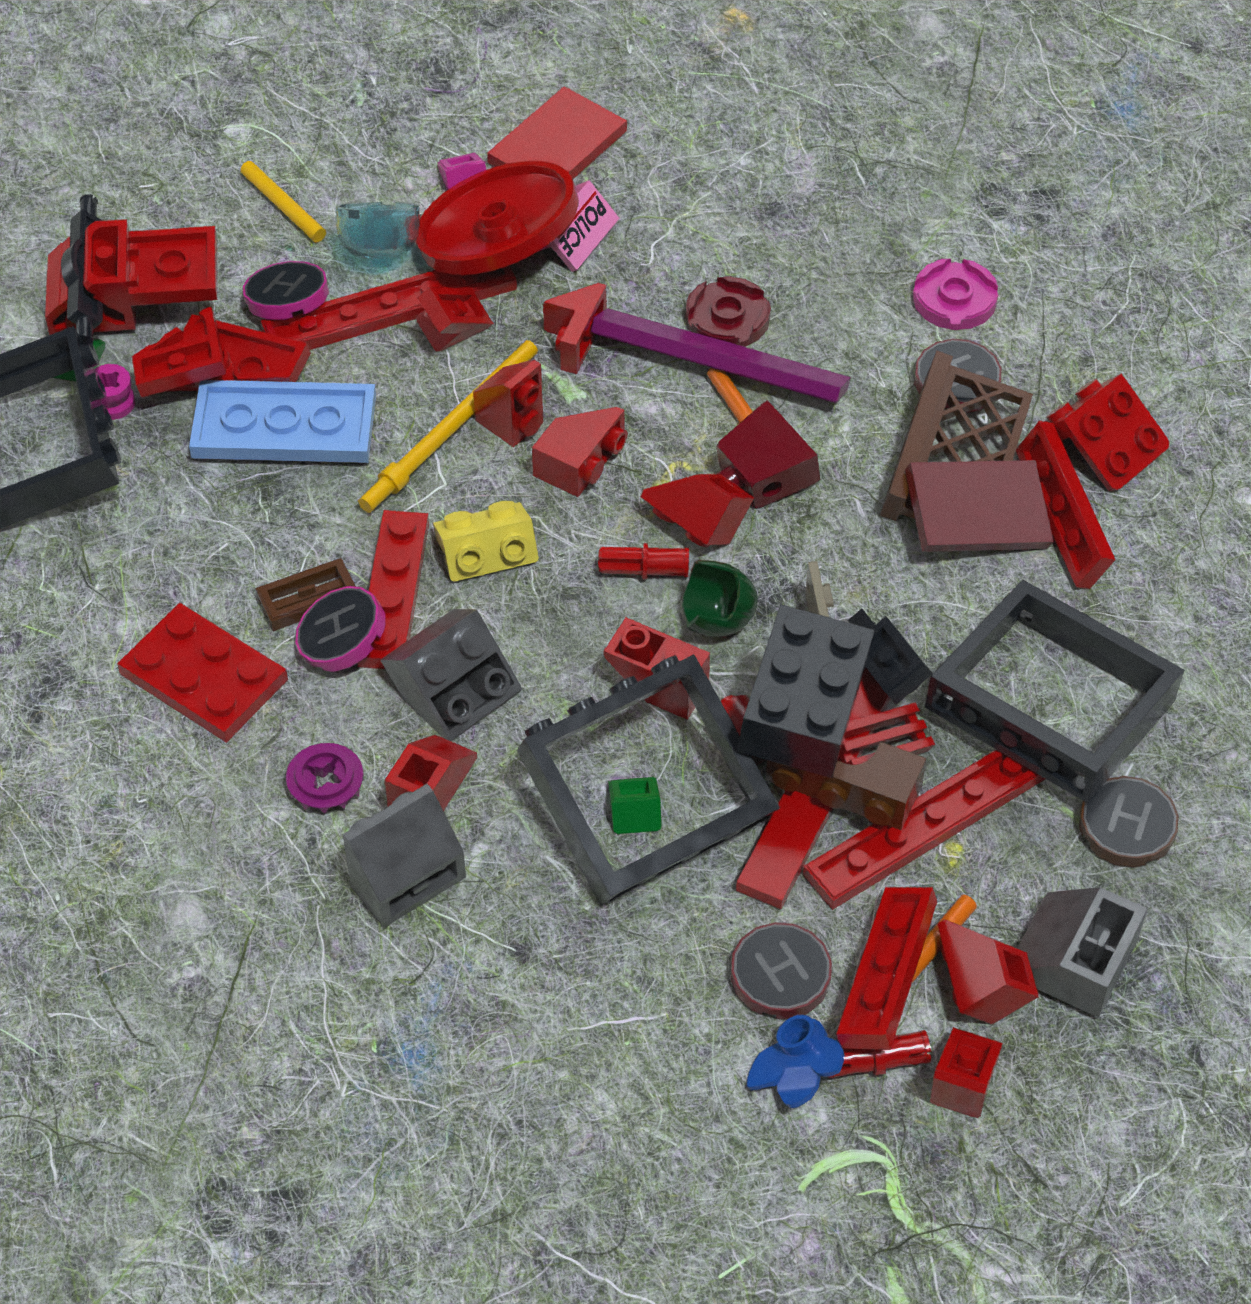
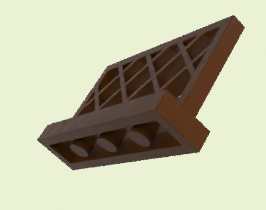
(930, 412)

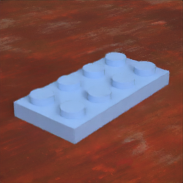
(283, 421)

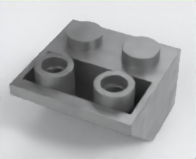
(452, 672)
(403, 855)
(1082, 944)

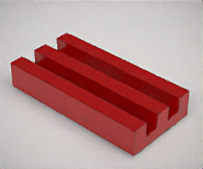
(912, 727)

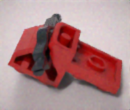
(109, 270)

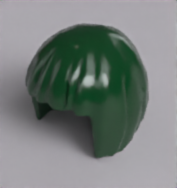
(718, 599)

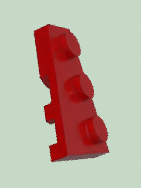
(255, 355)

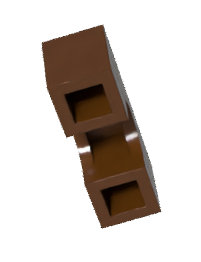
(876, 789)

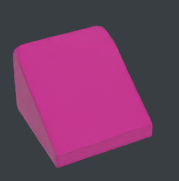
(459, 168)

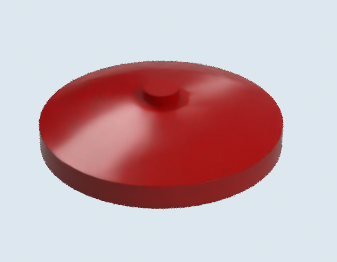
(497, 217)

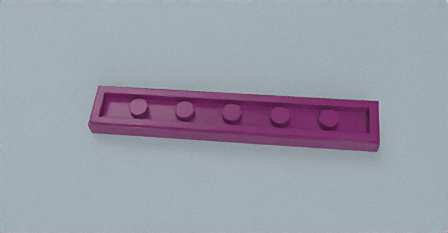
(721, 355)

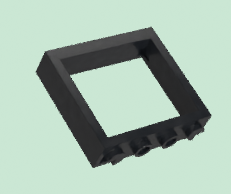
(79, 478)
(1025, 737)
(603, 880)

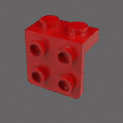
(1111, 430)

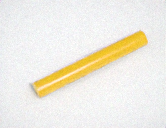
(283, 201)

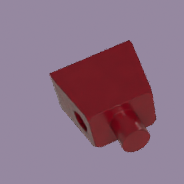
(767, 457)

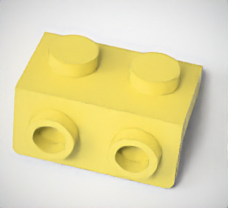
(486, 540)

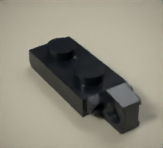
(892, 658)

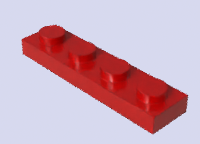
(1067, 507)
(396, 579)
(887, 968)

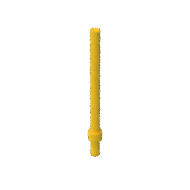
(396, 475)

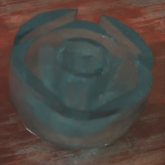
(378, 230)

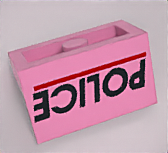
(587, 229)

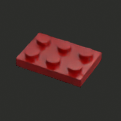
(203, 672)

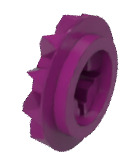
(319, 761)

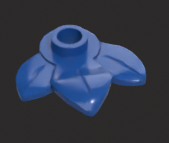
(797, 1061)

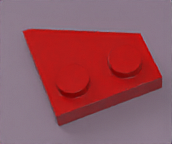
(180, 357)

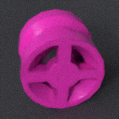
(117, 383)

